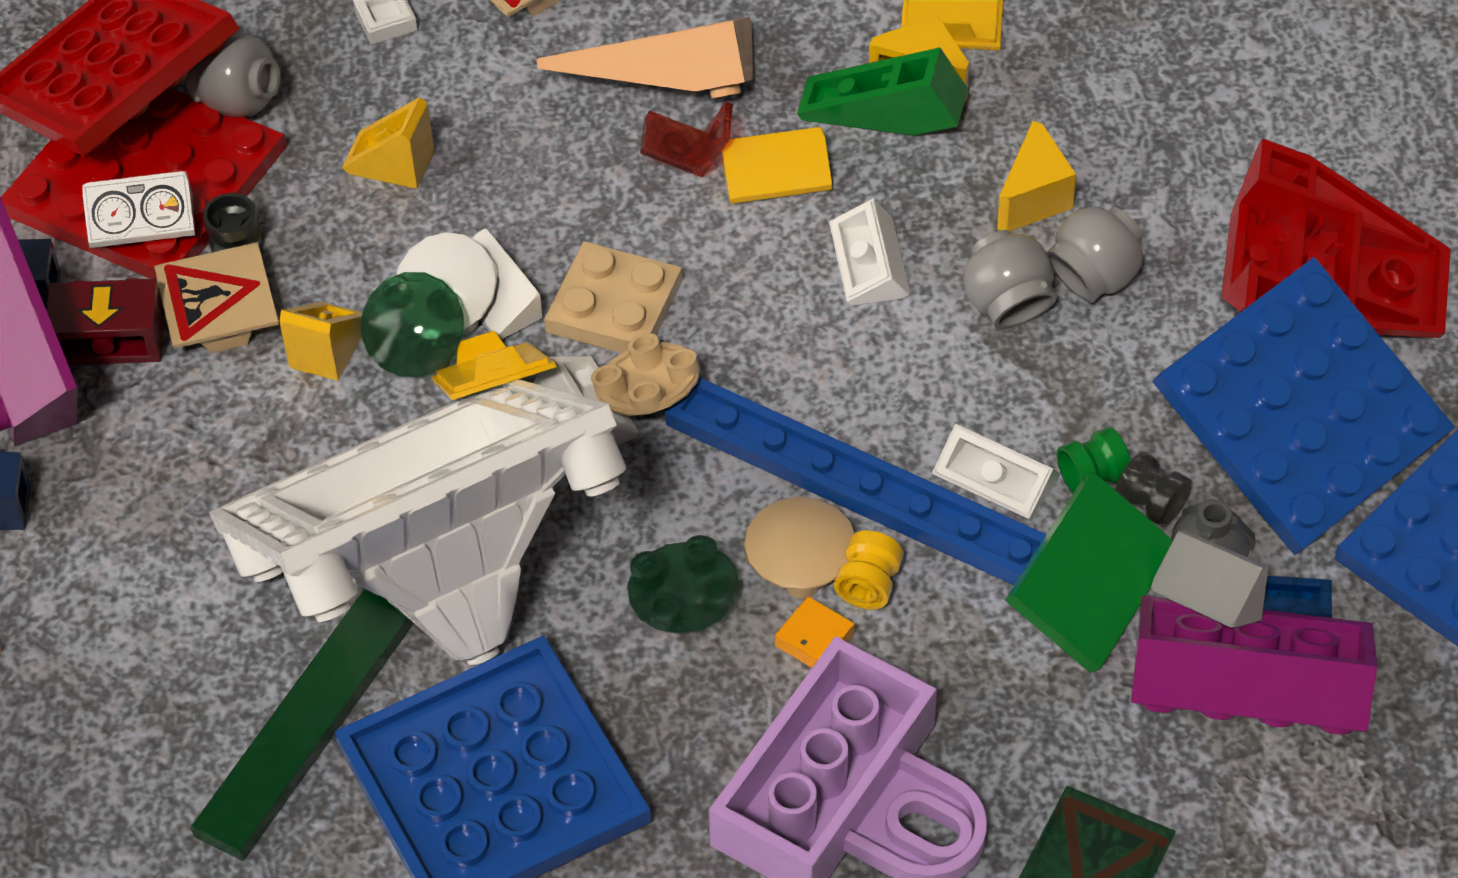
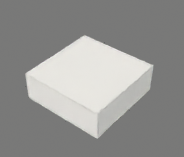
(385, 18)

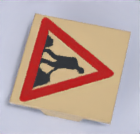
(216, 298)

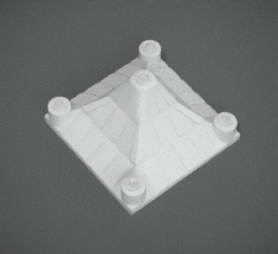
(429, 512)

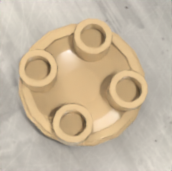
(646, 376)
(798, 544)

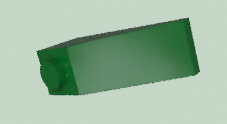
(890, 95)

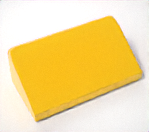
(776, 165)

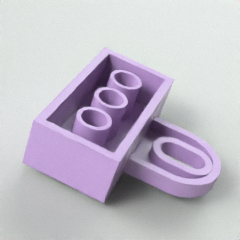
(843, 775)

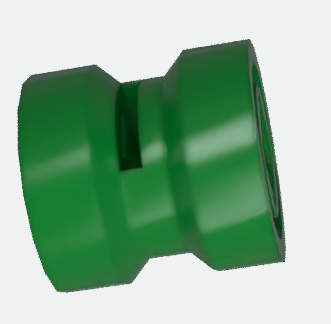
(1102, 454)

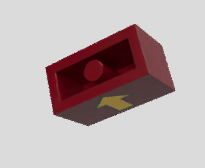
(107, 320)

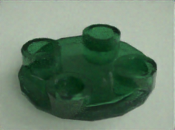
(412, 324)
(683, 585)

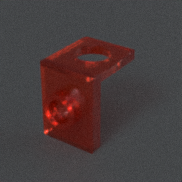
(685, 145)

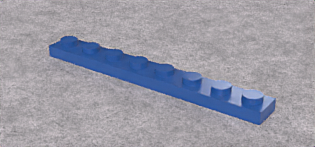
(856, 480)

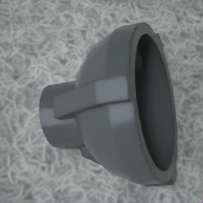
(1229, 532)

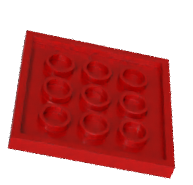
(108, 66)
(169, 137)

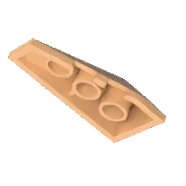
(688, 59)

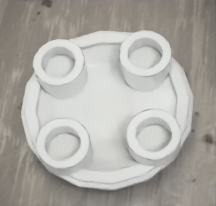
(462, 266)

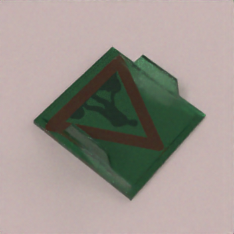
(1097, 841)

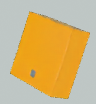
(811, 631)

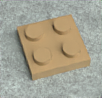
(612, 297)

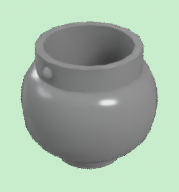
(236, 78)
(1097, 251)
(1009, 278)

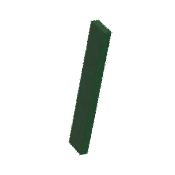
(301, 726)

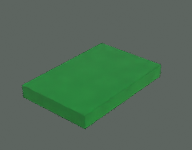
(1090, 572)

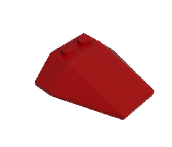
(1304, 210)

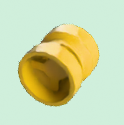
(867, 575)

